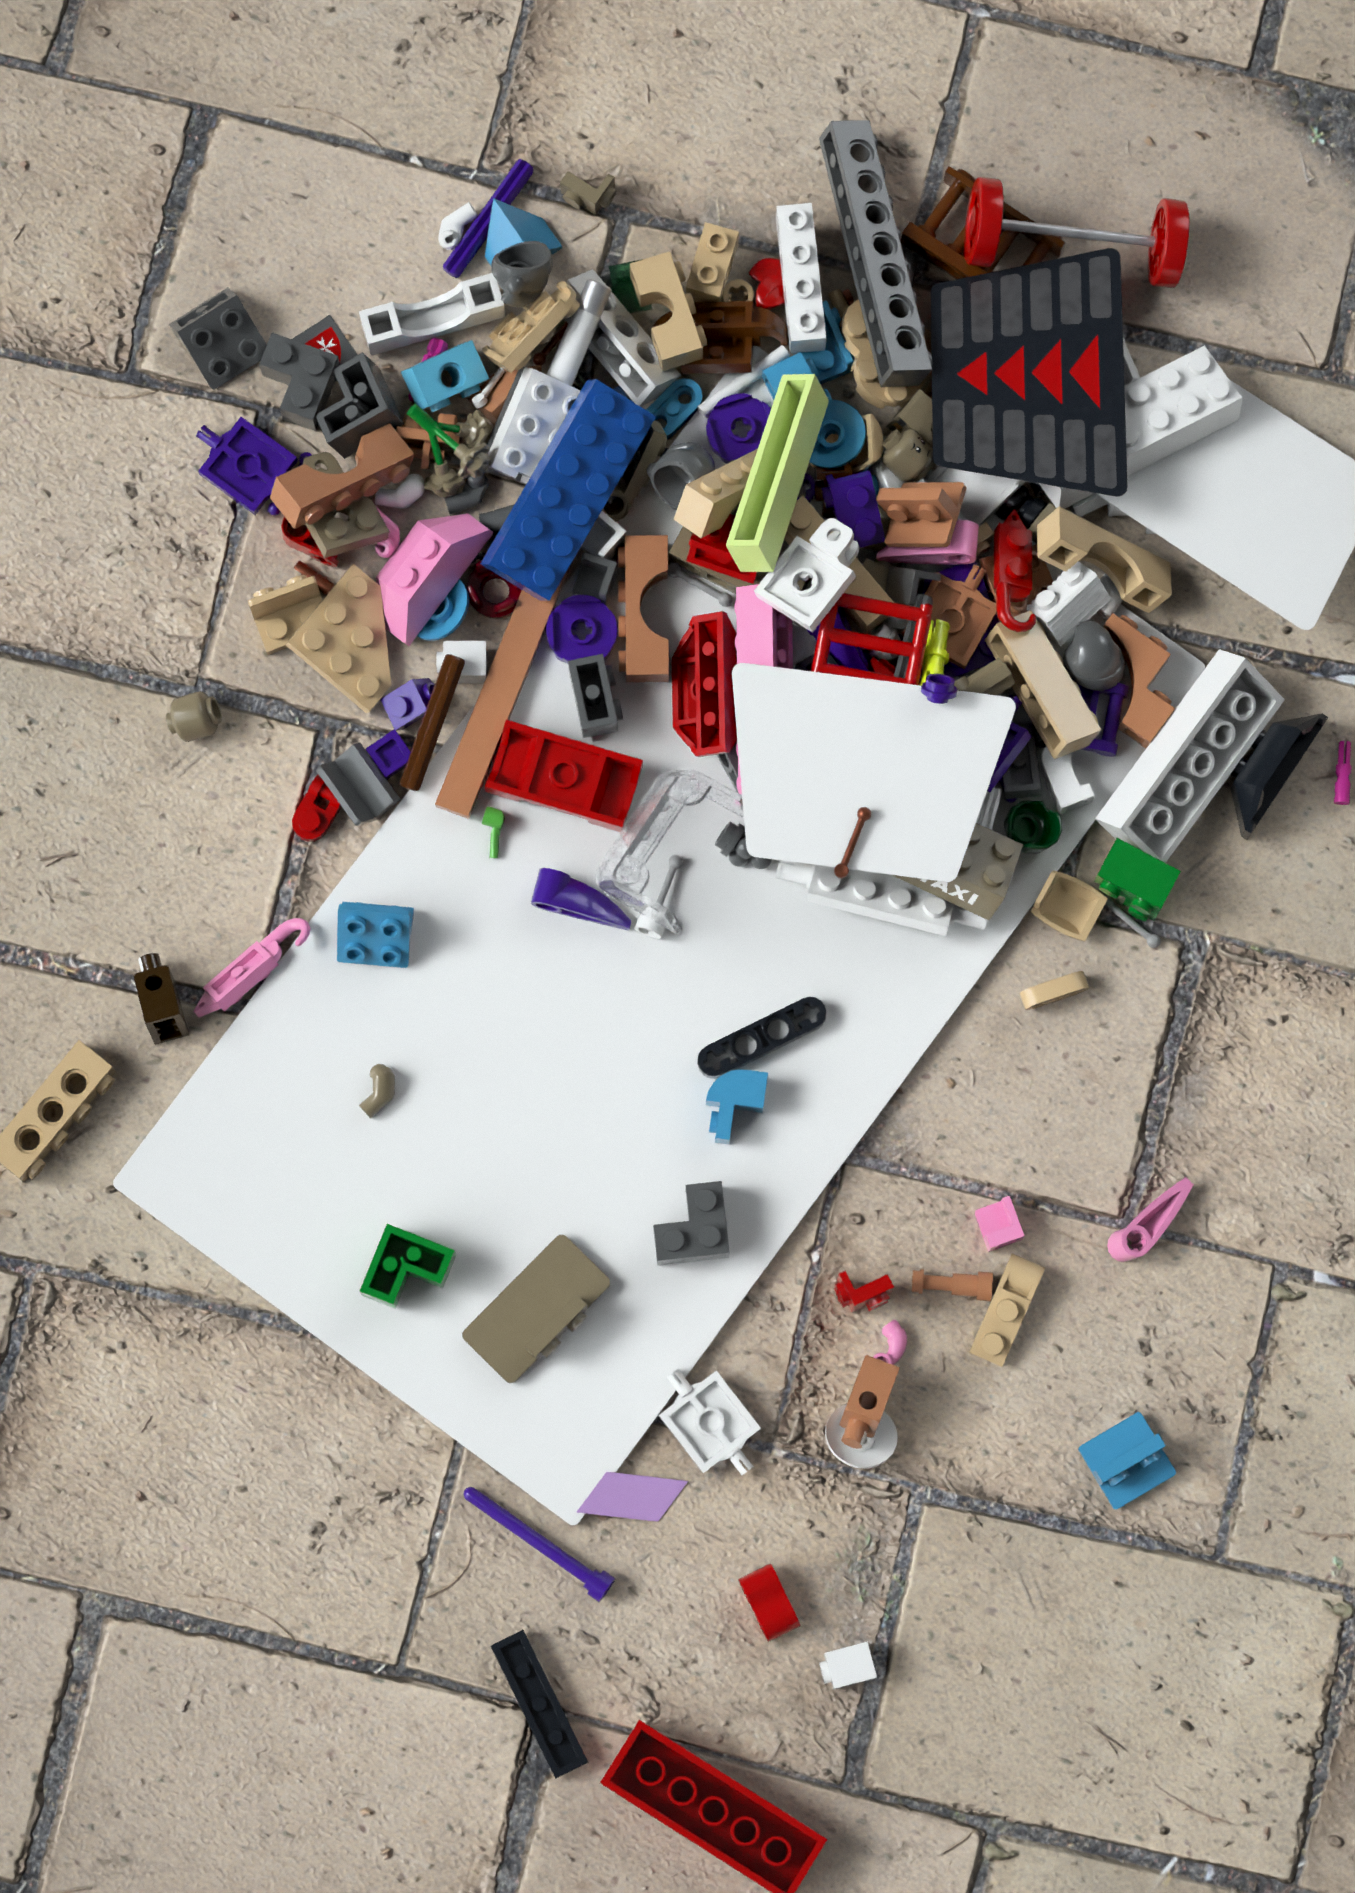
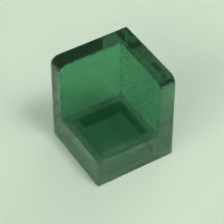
(623, 287)

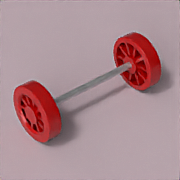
(1166, 241)

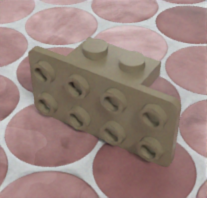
(536, 1309)

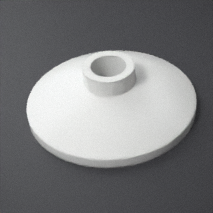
(873, 1452)

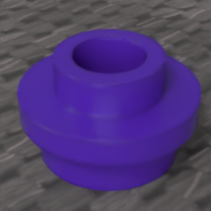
(939, 688)

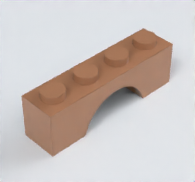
(307, 494)
(645, 565)

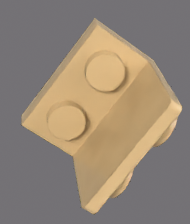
(284, 610)

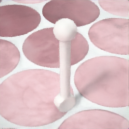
(480, 399)

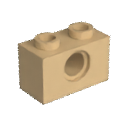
(712, 263)

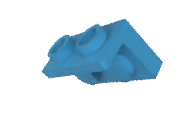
(835, 359)

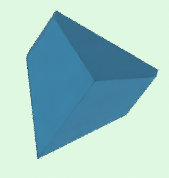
(513, 226)

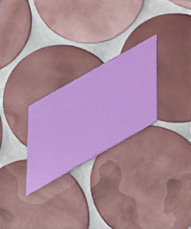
(632, 1496)

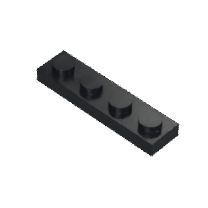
(539, 1704)

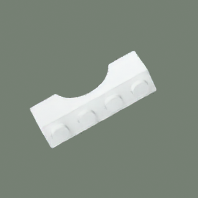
(463, 307)

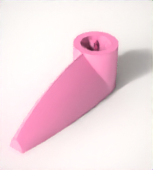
(960, 551)
(1149, 1224)

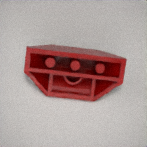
(704, 685)

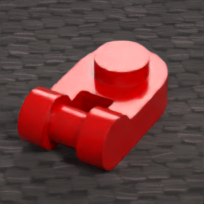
(310, 820)

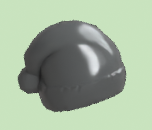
(522, 272)
(677, 468)
(1094, 658)

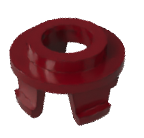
(475, 585)

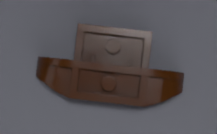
(730, 335)

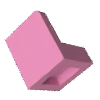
(999, 1224)

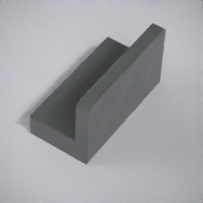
(358, 785)

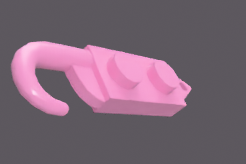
(249, 968)

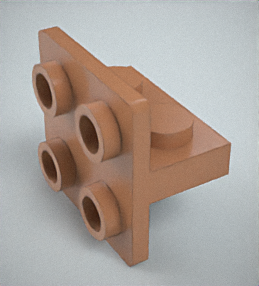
(922, 513)

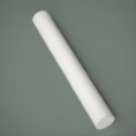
(744, 380)

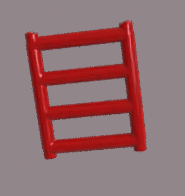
(913, 650)

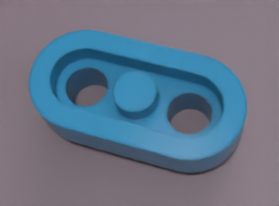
(671, 410)

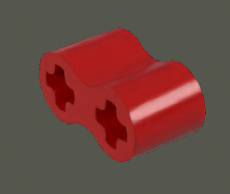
(769, 1602)

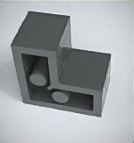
(306, 372)
(364, 409)
(700, 1237)

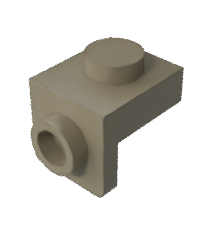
(579, 193)

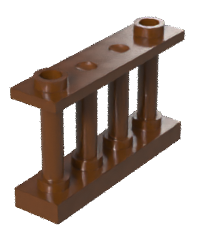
(951, 257)

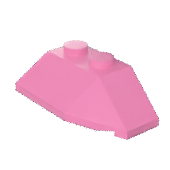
(426, 570)

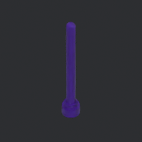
(595, 1582)

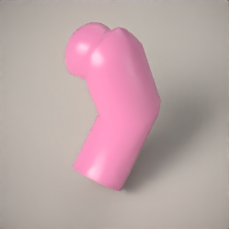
(388, 547)

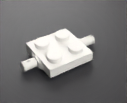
(709, 1421)

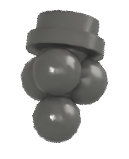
(733, 843)

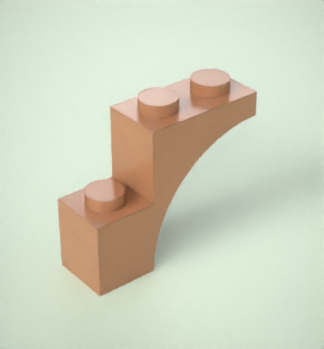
(1144, 660)

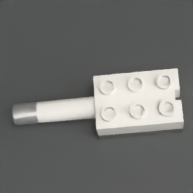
(541, 400)

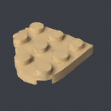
(519, 335)
(864, 366)

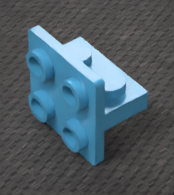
(374, 934)
(1127, 1460)

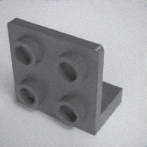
(220, 338)

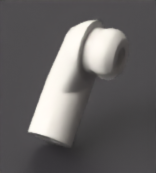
(453, 225)

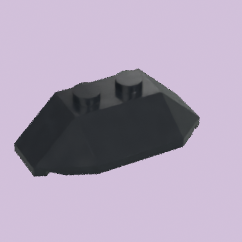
(1270, 766)

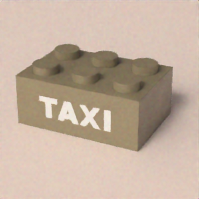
(982, 875)

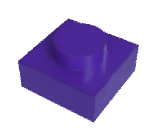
(389, 754)

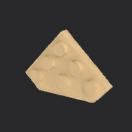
(348, 639)

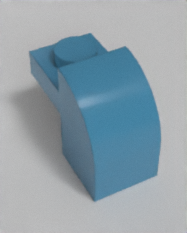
(737, 1091)

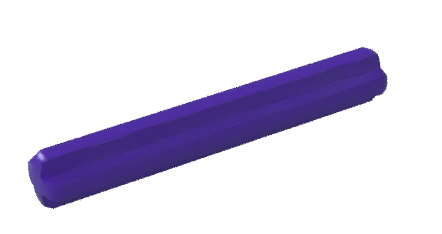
(479, 229)

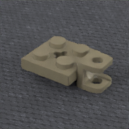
(363, 524)

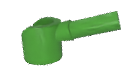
(494, 818)

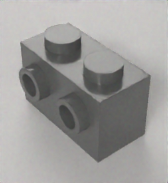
(593, 695)

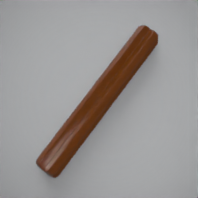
(432, 722)

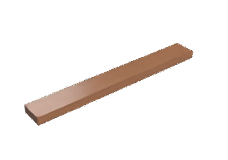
(496, 702)

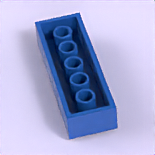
(568, 490)

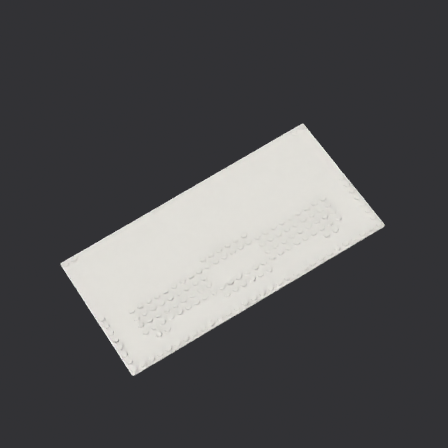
(561, 1072)

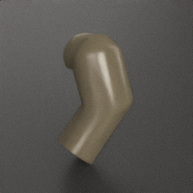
(383, 1090)

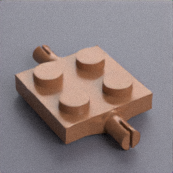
(964, 610)

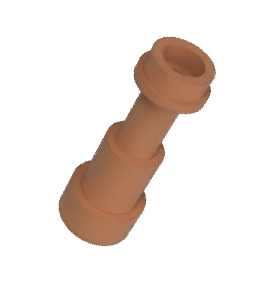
(959, 1284)

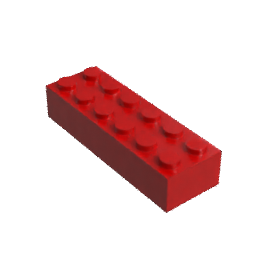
(713, 1810)

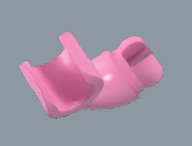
(896, 1340)

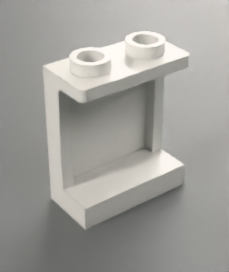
(983, 492)

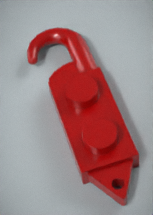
(1012, 570)

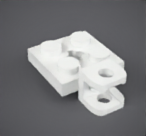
(824, 561)

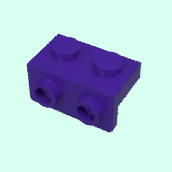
(855, 506)

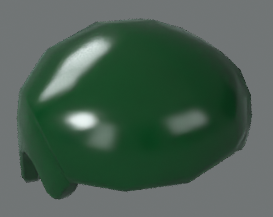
(1033, 826)

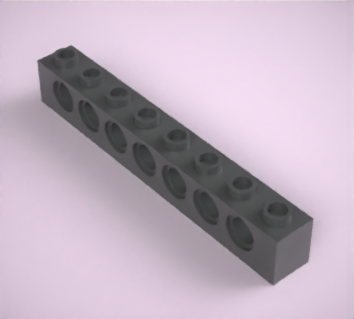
(875, 253)

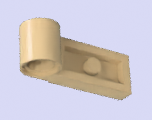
(1007, 1310)

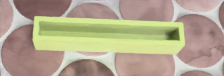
(777, 473)

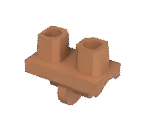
(414, 434)

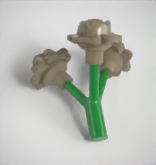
(472, 451)

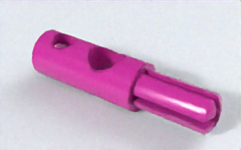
(1343, 770)

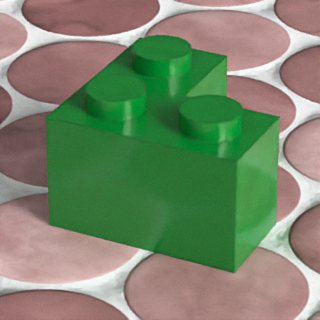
(1137, 878)
(400, 1256)

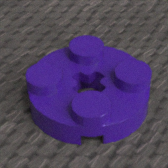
(723, 420)
(568, 615)

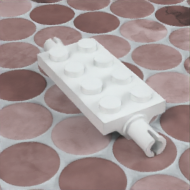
(878, 897)

